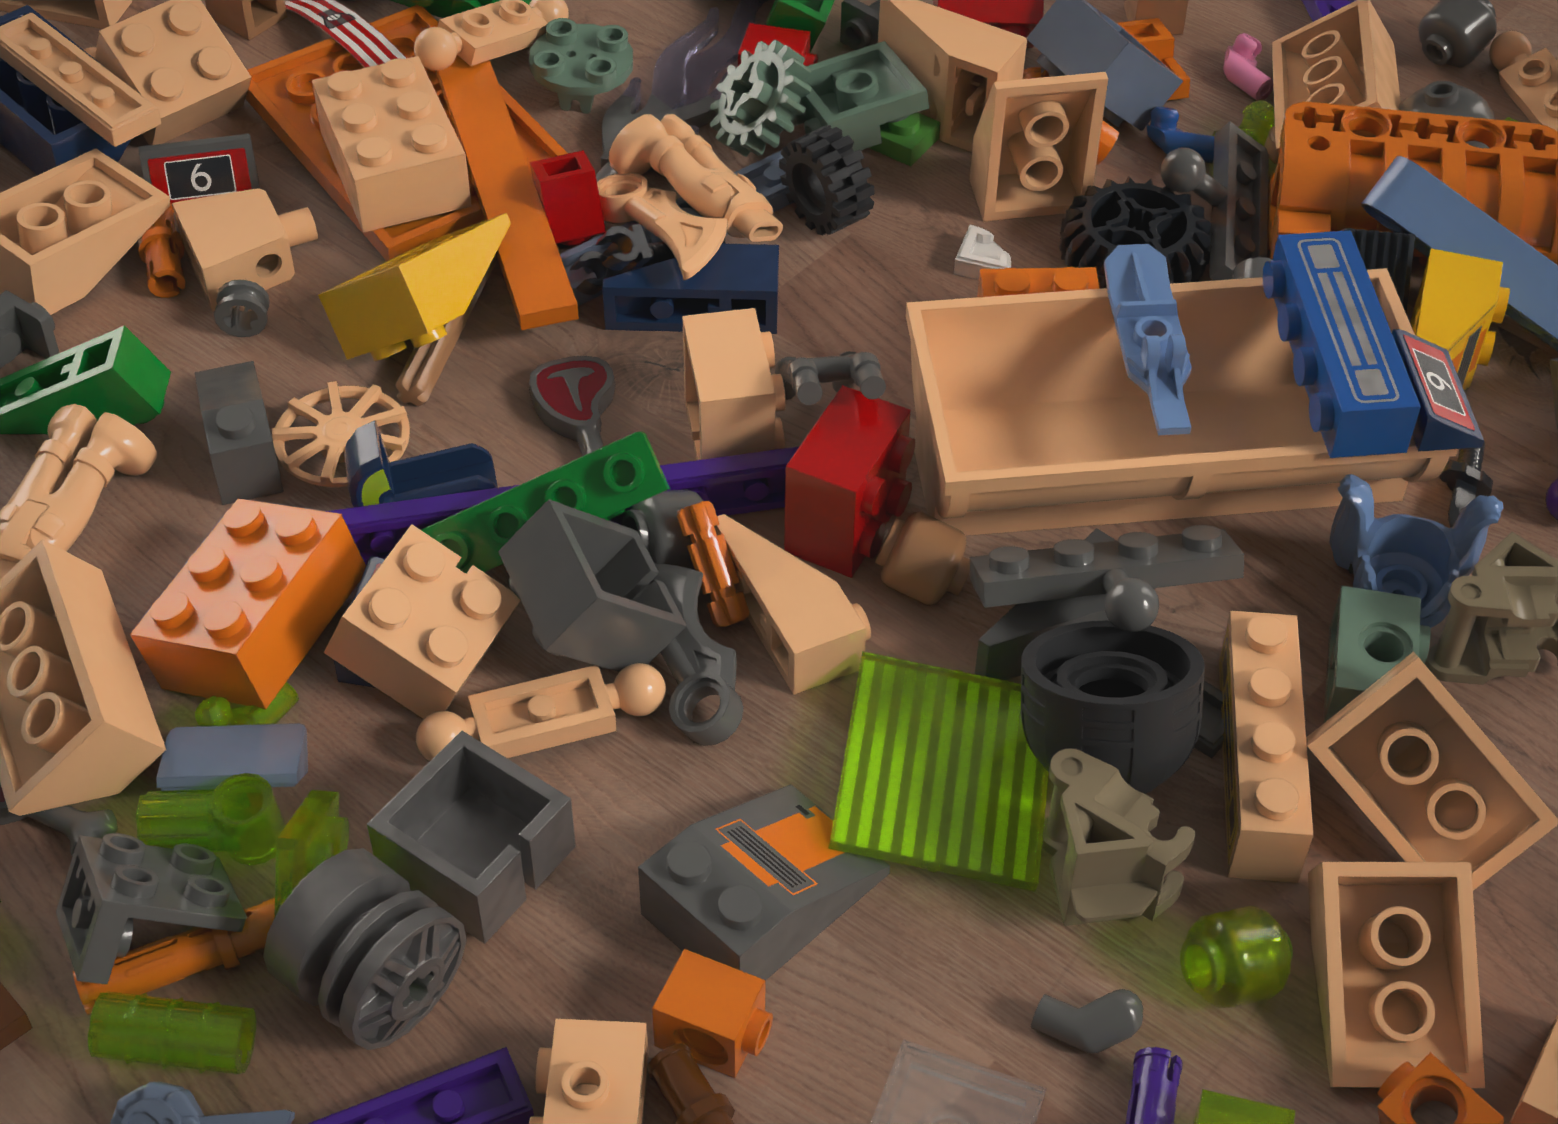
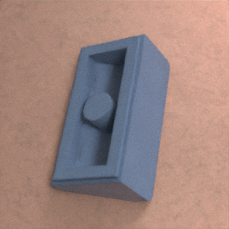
(210, 754)

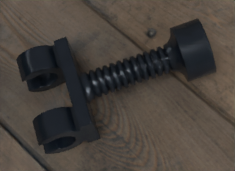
(625, 254)

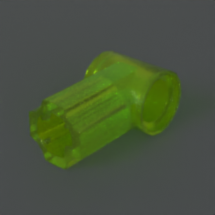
(232, 818)

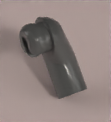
(1093, 1025)

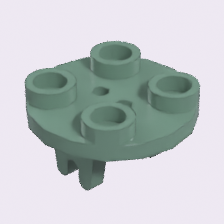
(581, 60)

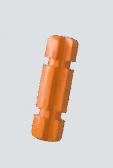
(712, 558)

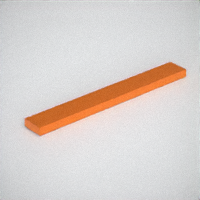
(505, 185)

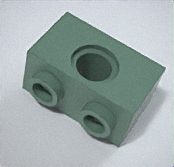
(1367, 639)

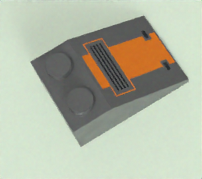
(754, 882)

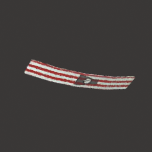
(348, 29)

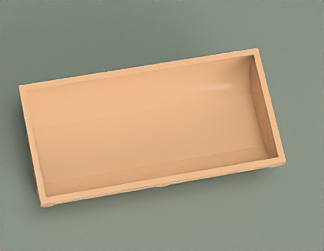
(1043, 429)

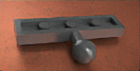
(1235, 192)
(1120, 569)

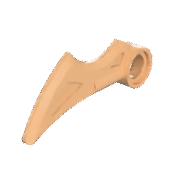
(688, 236)

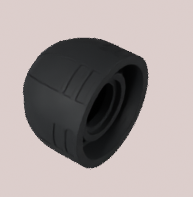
(1114, 698)

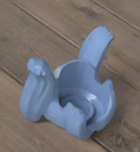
(1407, 551)

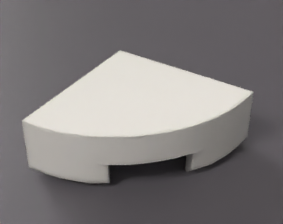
(979, 252)

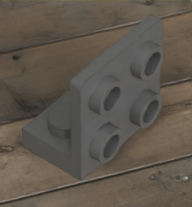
(126, 880)

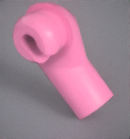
(1241, 67)

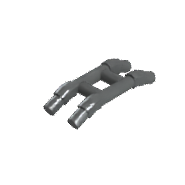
(846, 369)

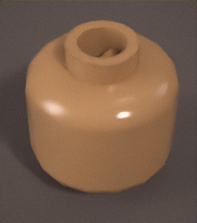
(924, 558)

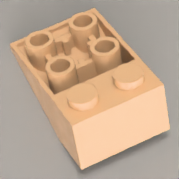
(952, 60)

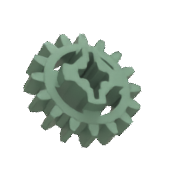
(760, 98)

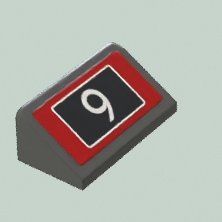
(201, 167)

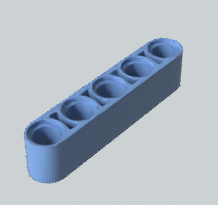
(1418, 203)

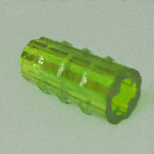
(172, 1032)

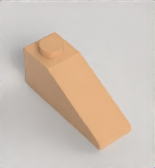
(796, 610)

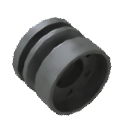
(364, 948)

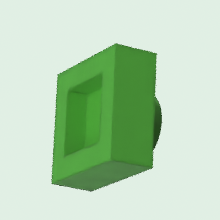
(908, 138)

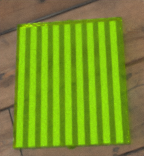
(940, 774)

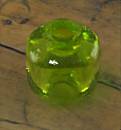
(1236, 957)

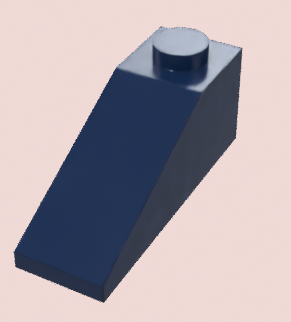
(659, 297)

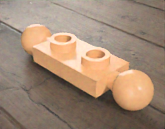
(486, 32)
(1527, 77)
(546, 711)

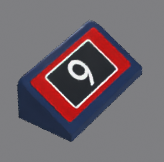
(1445, 412)

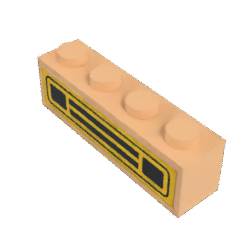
(1264, 748)

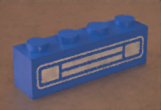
(1341, 345)

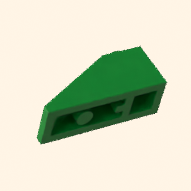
(103, 374)

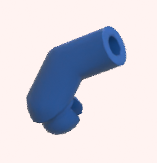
(1168, 137)

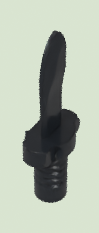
(1465, 480)

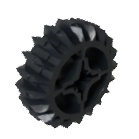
(1136, 215)

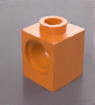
(712, 1012)
(1431, 1081)

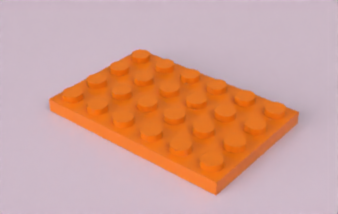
(286, 101)

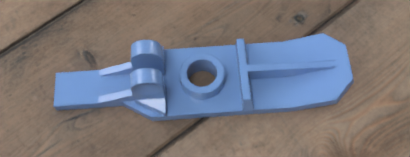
(1150, 332)

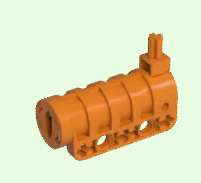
(1330, 170)

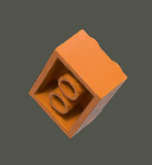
(250, 602)

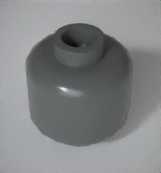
(1457, 31)
(659, 526)

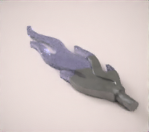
(682, 78)

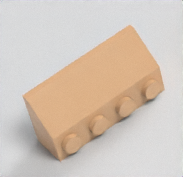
(1336, 61)
(68, 687)

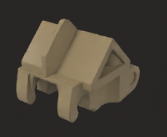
(1499, 616)
(1103, 846)

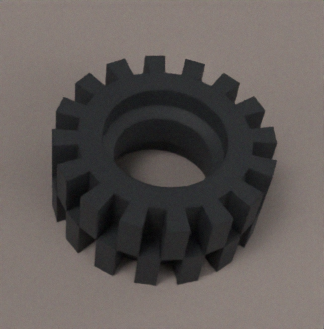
(826, 180)

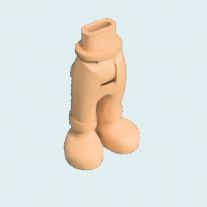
(695, 174)
(68, 479)

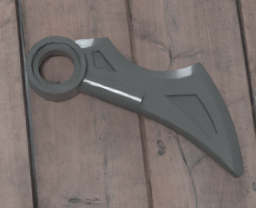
(698, 664)

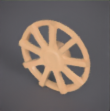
(335, 429)

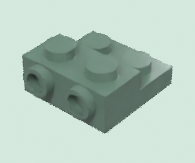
(860, 94)

